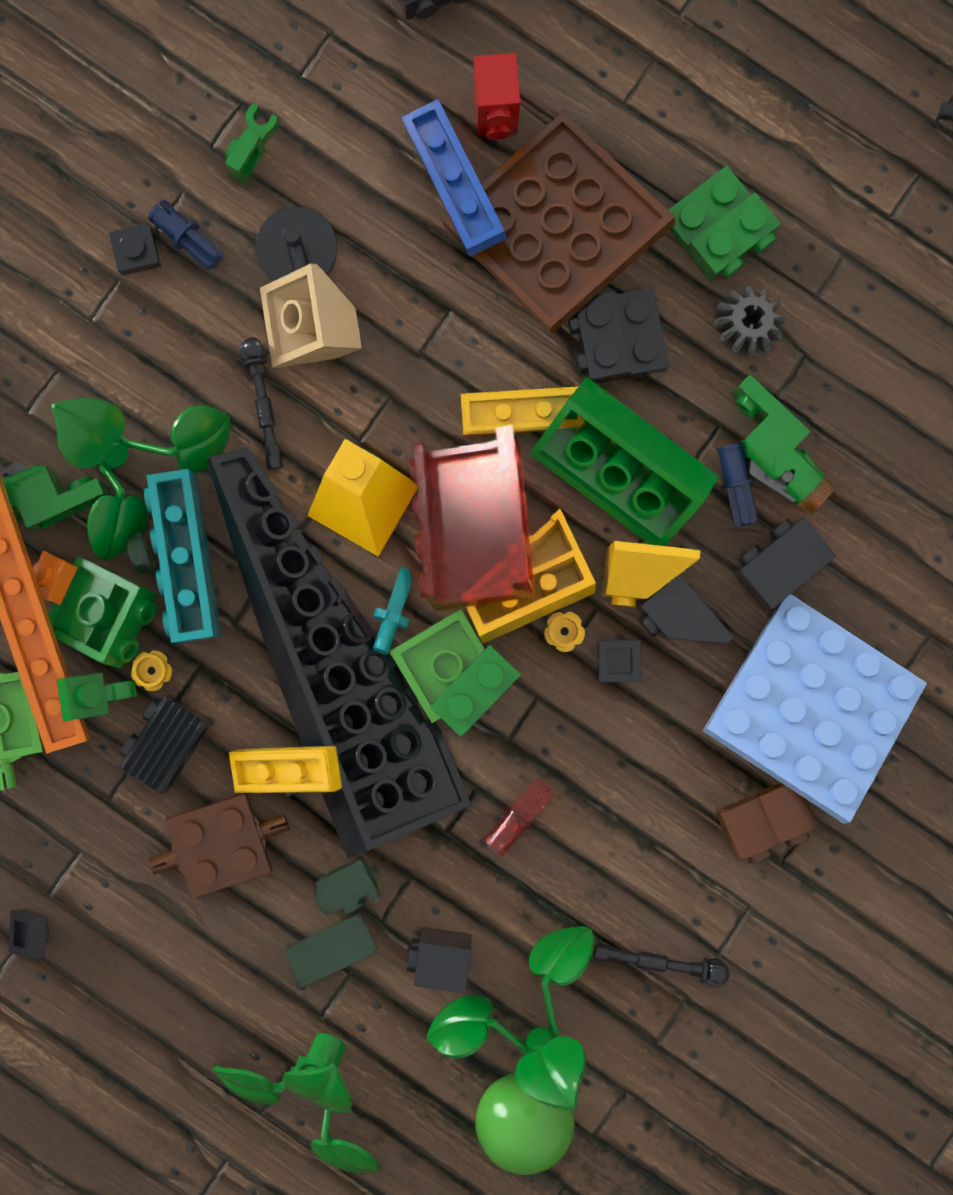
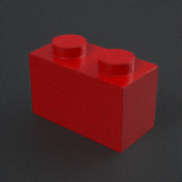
(496, 95)

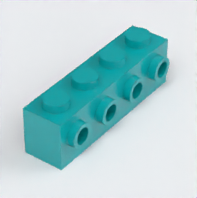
(183, 556)

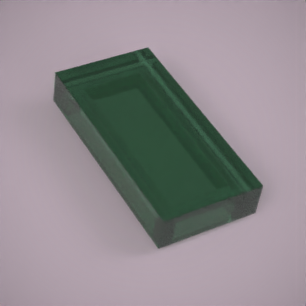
(330, 949)

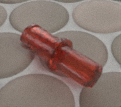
(519, 817)

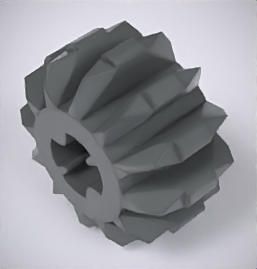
(750, 337)

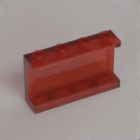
(472, 523)

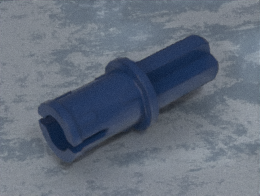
(185, 235)
(737, 484)

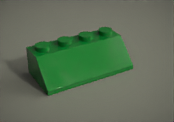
(624, 465)

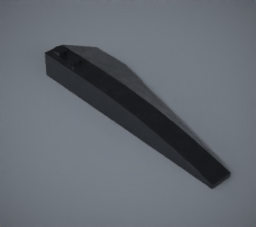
(334, 683)

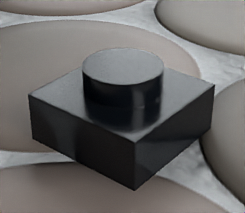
(135, 249)
(619, 660)
(28, 934)

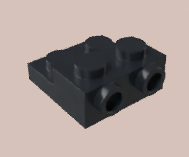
(619, 336)

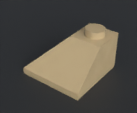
(308, 319)

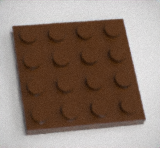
(567, 222)

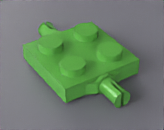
(17, 728)

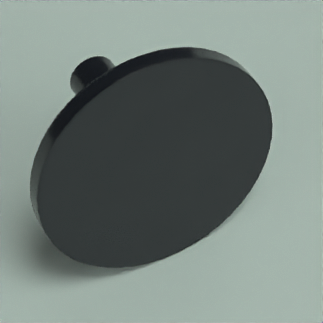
(294, 240)

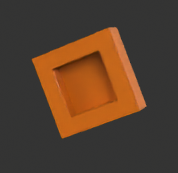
(53, 576)

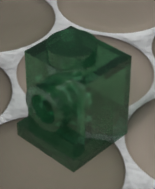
(346, 887)

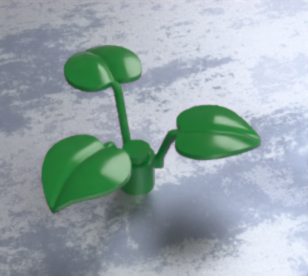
(91, 436)
(552, 1064)
(316, 1080)

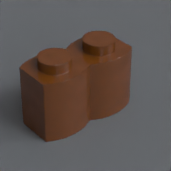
(764, 821)

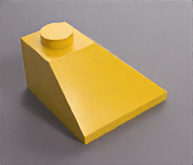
(362, 498)
(640, 570)

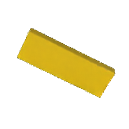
(523, 409)
(285, 770)

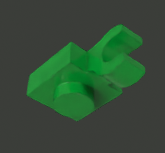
(247, 150)
(88, 696)

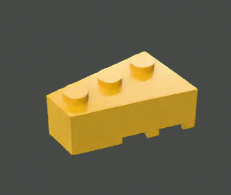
(559, 580)

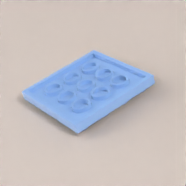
(815, 708)

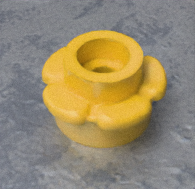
(553, 632)
(140, 673)

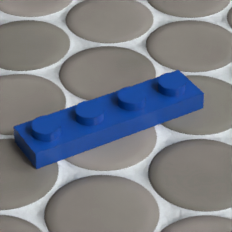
(454, 178)

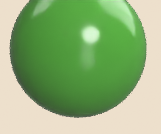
(520, 1131)

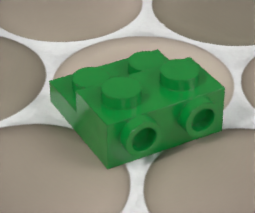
(722, 224)
(103, 614)

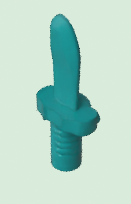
(391, 617)

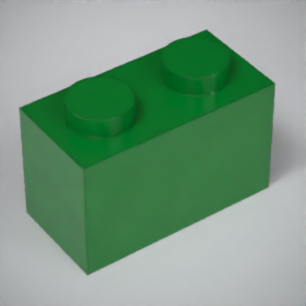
(475, 690)

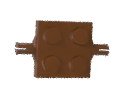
(219, 844)

